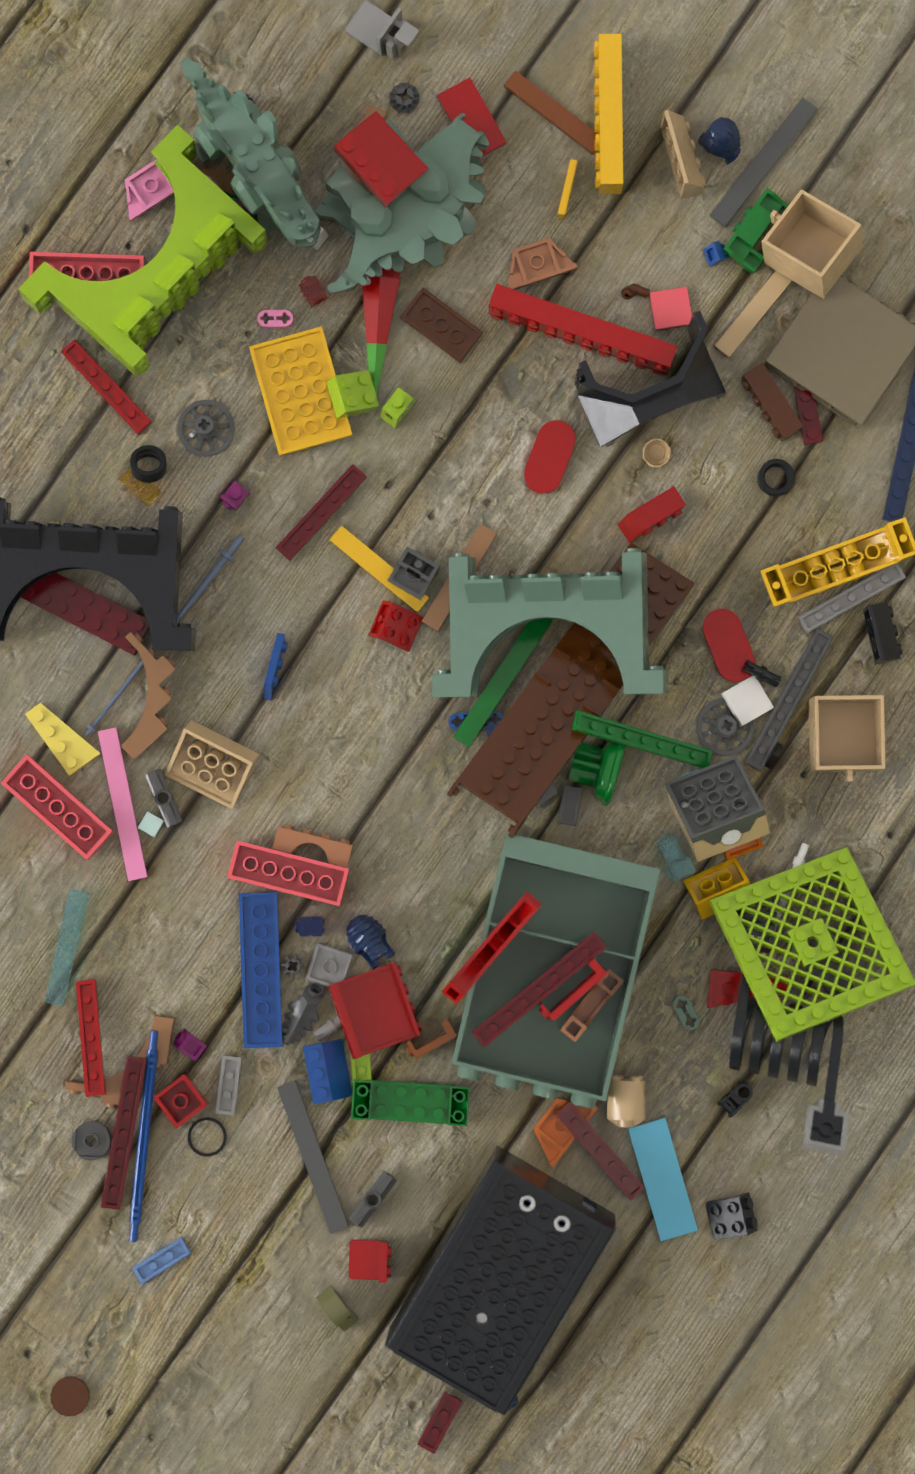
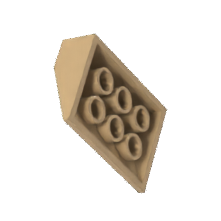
(681, 155)
(211, 764)

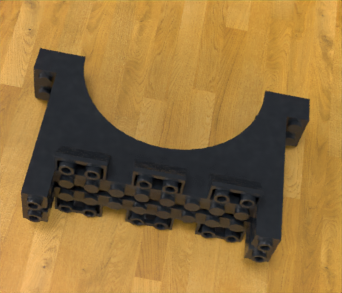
(139, 559)

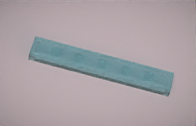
(66, 947)

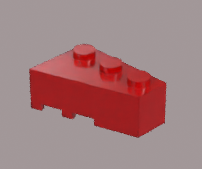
(652, 514)

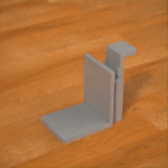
(380, 30)

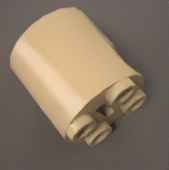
(626, 1100)

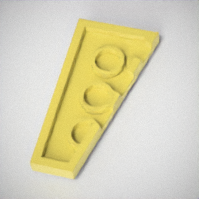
(64, 742)

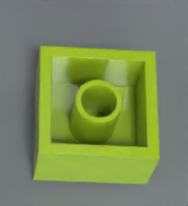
(352, 394)

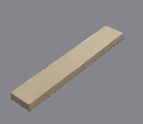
(752, 314)

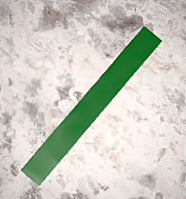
(501, 681)
(641, 740)

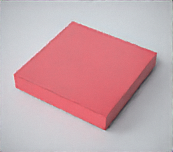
(670, 308)

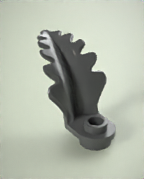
(303, 1012)

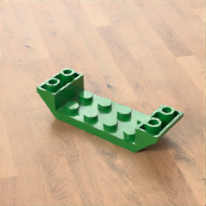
(410, 1102)

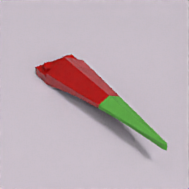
(379, 305)

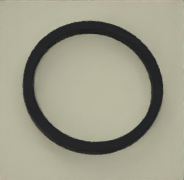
(224, 1140)

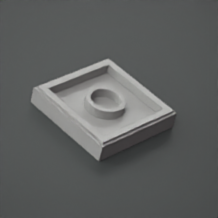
(328, 965)

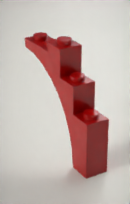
(491, 947)

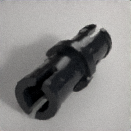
(761, 673)

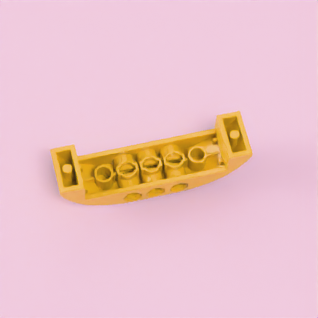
(839, 563)

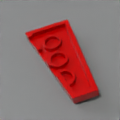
(725, 987)

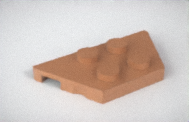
(538, 263)

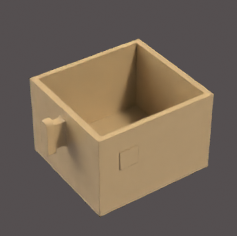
(811, 243)
(847, 734)

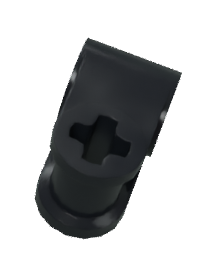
(735, 1099)

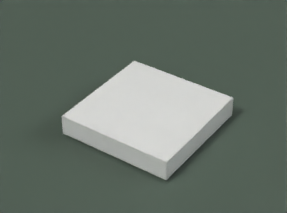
(747, 700)

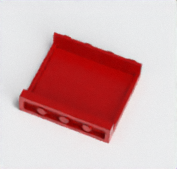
(597, 974)
(374, 1010)

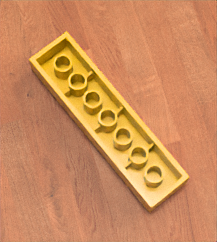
(609, 110)

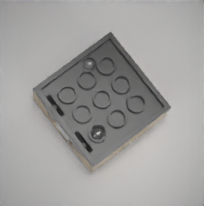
(717, 808)

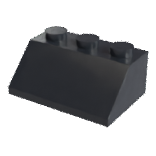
(882, 633)

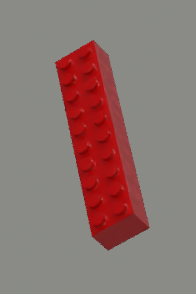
(582, 330)

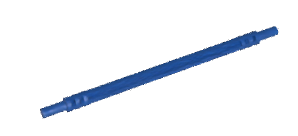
(143, 1138)

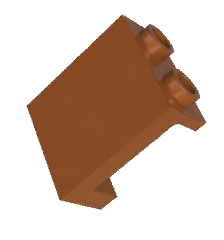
(431, 1045)

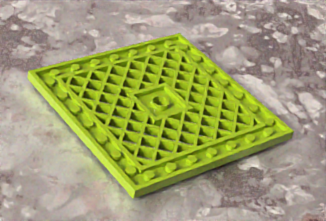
(849, 1000)

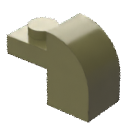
(336, 1308)

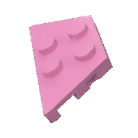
(146, 190)

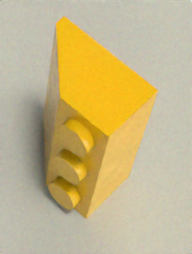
(714, 883)

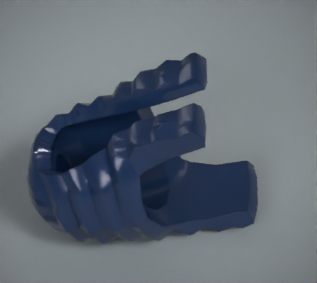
(722, 139)
(368, 939)

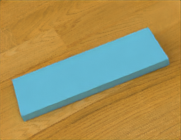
(662, 1179)

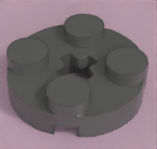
(99, 1148)

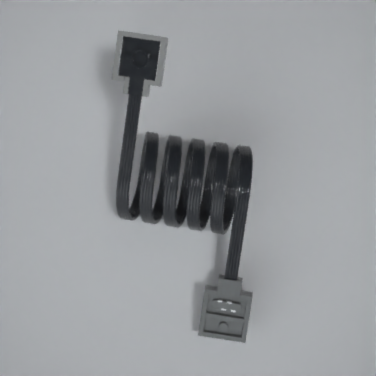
(824, 1125)

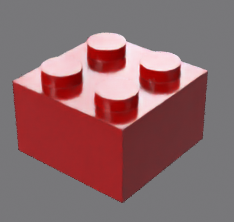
(181, 1100)

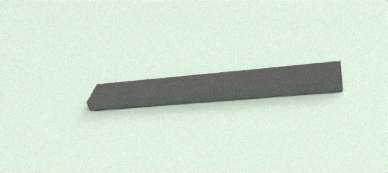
(763, 162)
(788, 699)
(313, 1157)

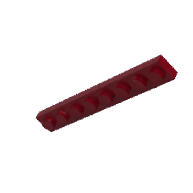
(539, 989)
(123, 1132)

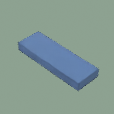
(161, 1260)

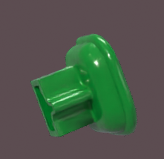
(598, 768)

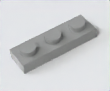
(228, 1085)

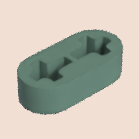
(690, 1010)

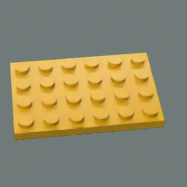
(295, 390)

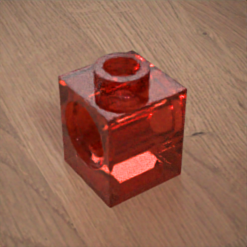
(312, 290)

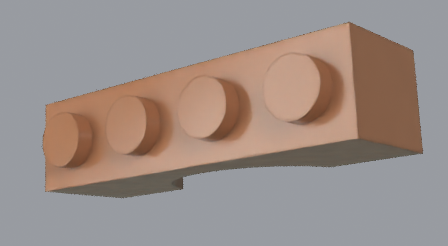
(289, 840)
(590, 1005)

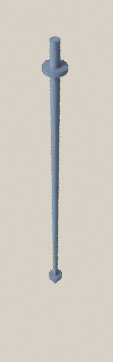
(226, 555)

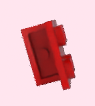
(369, 1260)

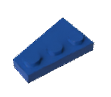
(275, 664)

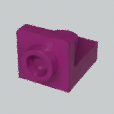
(234, 496)
(189, 1044)

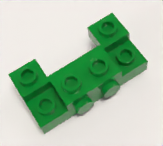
(751, 230)

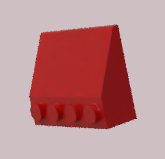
(380, 159)

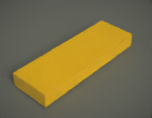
(567, 189)

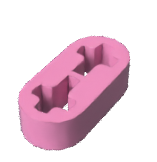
(275, 324)

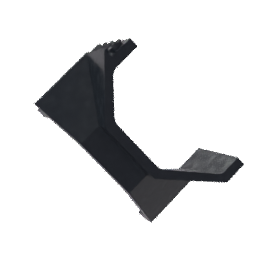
(616, 412)

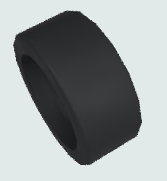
(148, 451)
(775, 463)

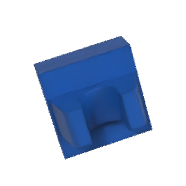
(714, 253)

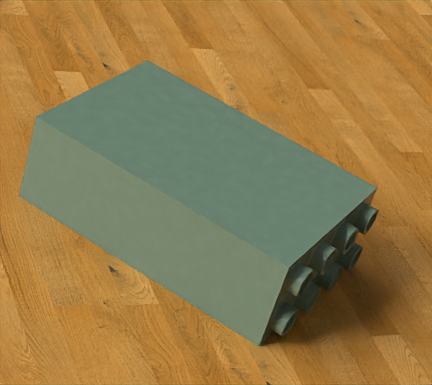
(577, 897)

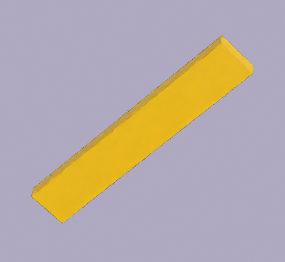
(373, 565)

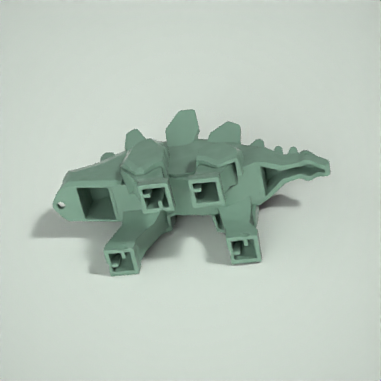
(263, 172)
(419, 218)

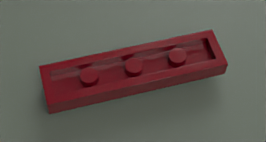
(808, 417)

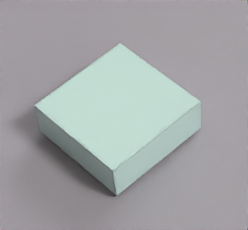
(151, 824)

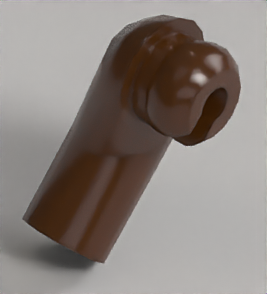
(633, 290)

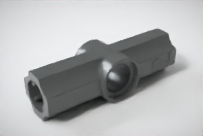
(169, 809)
(380, 1189)

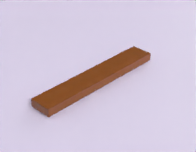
(552, 111)

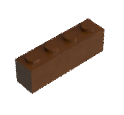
(772, 402)

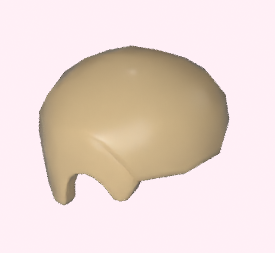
(656, 453)

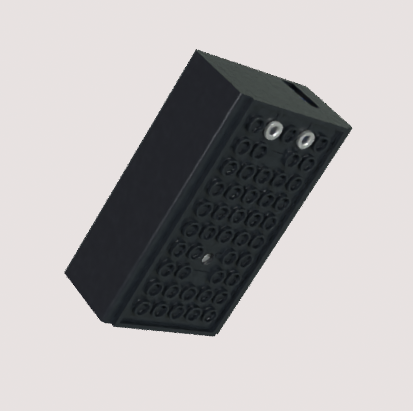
(500, 1281)

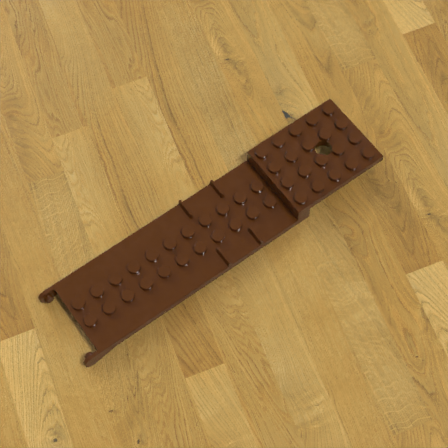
(537, 732)

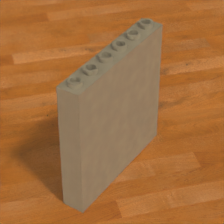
(844, 350)

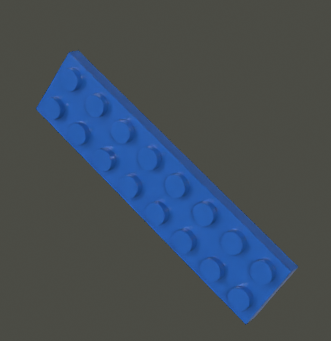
(260, 970)

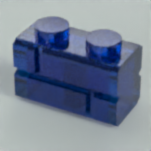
(310, 926)

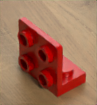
(396, 625)

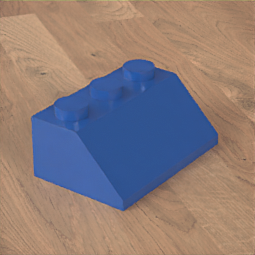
(327, 1071)

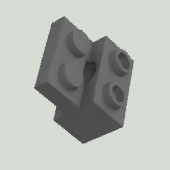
(418, 566)

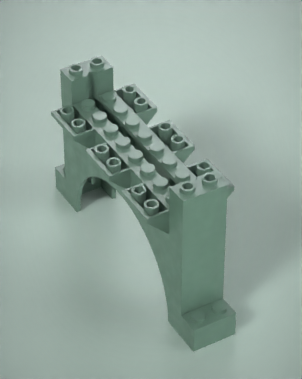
(493, 605)

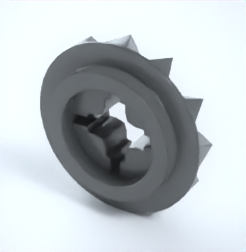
(409, 104)

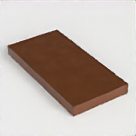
(441, 325)

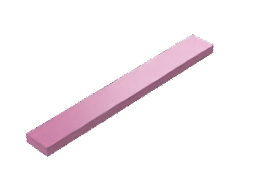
(122, 804)

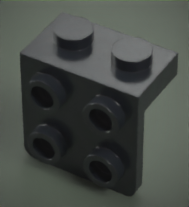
(732, 1217)

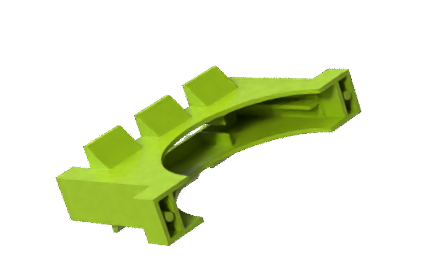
(128, 309)

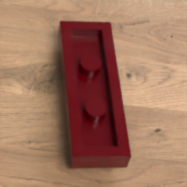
(439, 1422)

